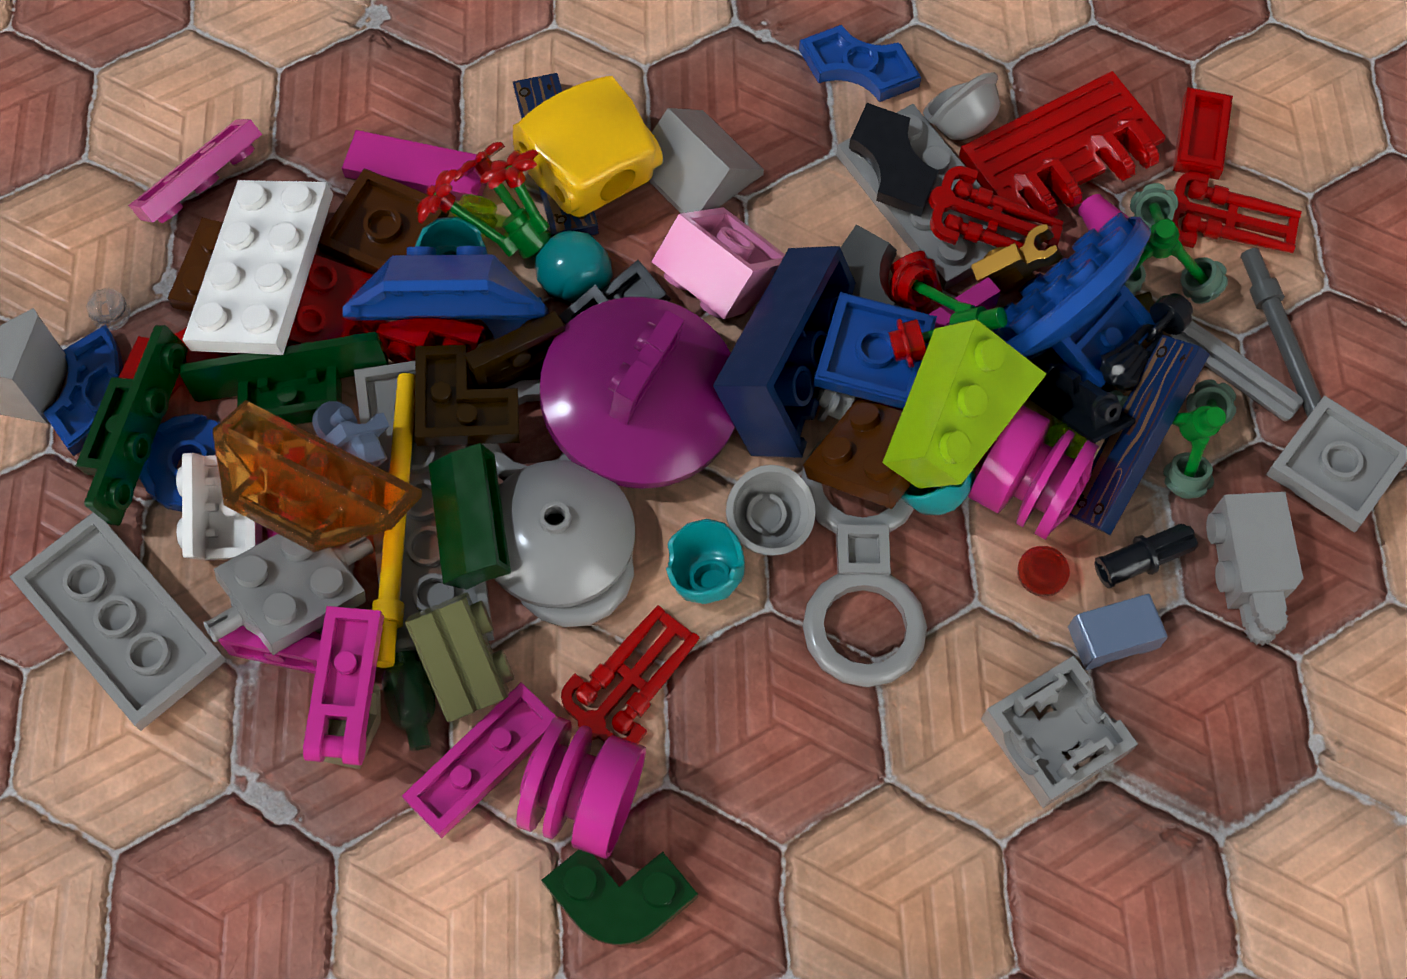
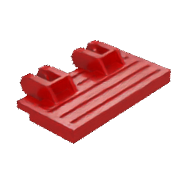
(1064, 146)

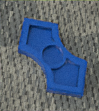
(878, 68)

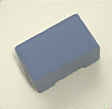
(1117, 631)

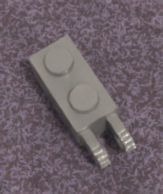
(1256, 559)

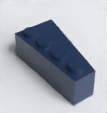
(776, 357)

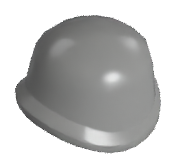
(965, 108)
(771, 510)

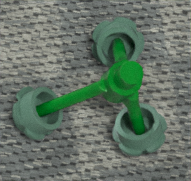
(1202, 277)
(1208, 409)

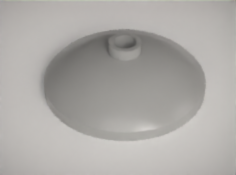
(568, 560)

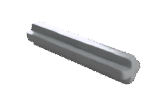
(1243, 373)

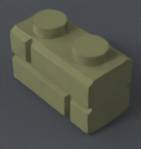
(459, 656)

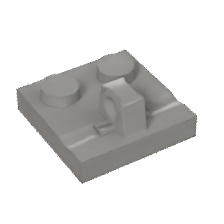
(1339, 463)

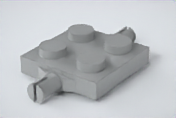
(285, 588)

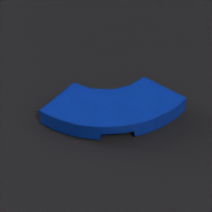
(90, 368)

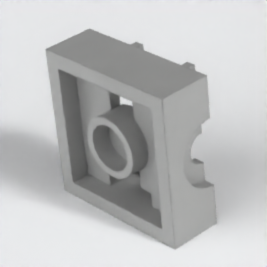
(1040, 746)

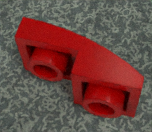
(402, 336)

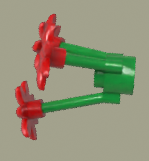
(525, 226)

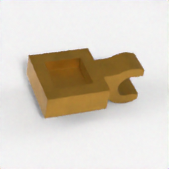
(1014, 265)

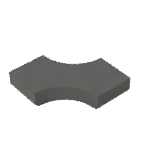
(870, 264)

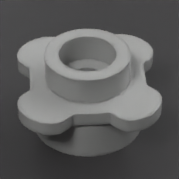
(833, 404)

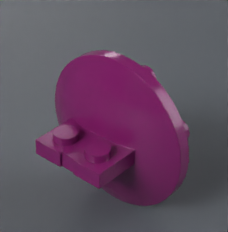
(636, 392)

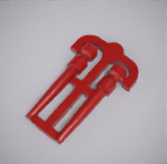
(944, 199)
(1213, 227)
(604, 674)

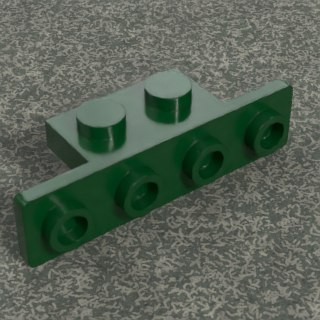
(287, 383)
(128, 424)

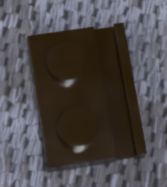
(514, 355)

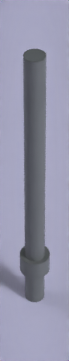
(1268, 297)

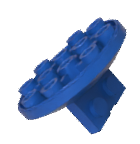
(1083, 300)

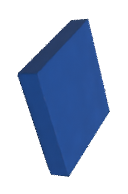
(860, 354)

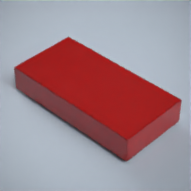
(1203, 132)

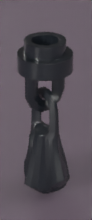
(1126, 362)

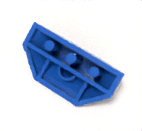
(443, 287)

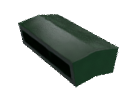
(469, 517)

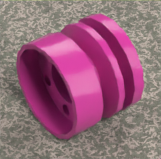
(1033, 472)
(580, 786)

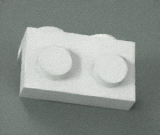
(207, 526)

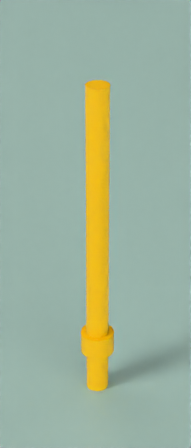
(393, 540)

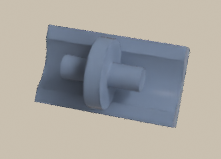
(339, 426)

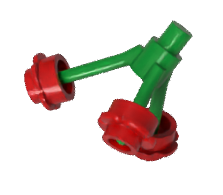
(915, 286)

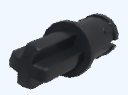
(1145, 555)

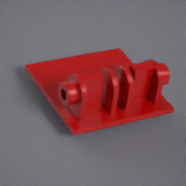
(322, 303)

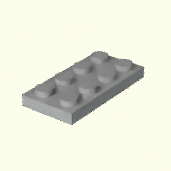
(951, 260)
(118, 620)

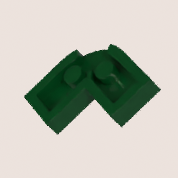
(614, 912)

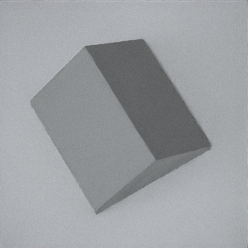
(700, 162)
(30, 368)

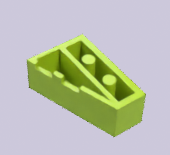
(958, 404)

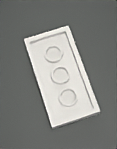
(259, 267)

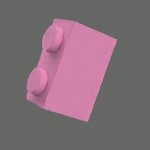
(718, 261)

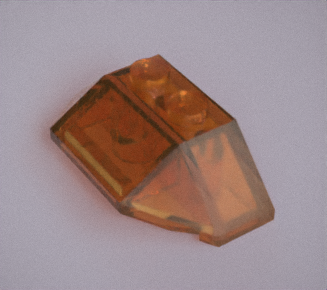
(303, 482)

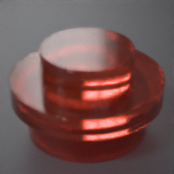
(1043, 571)

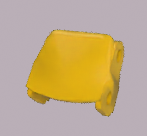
(588, 145)

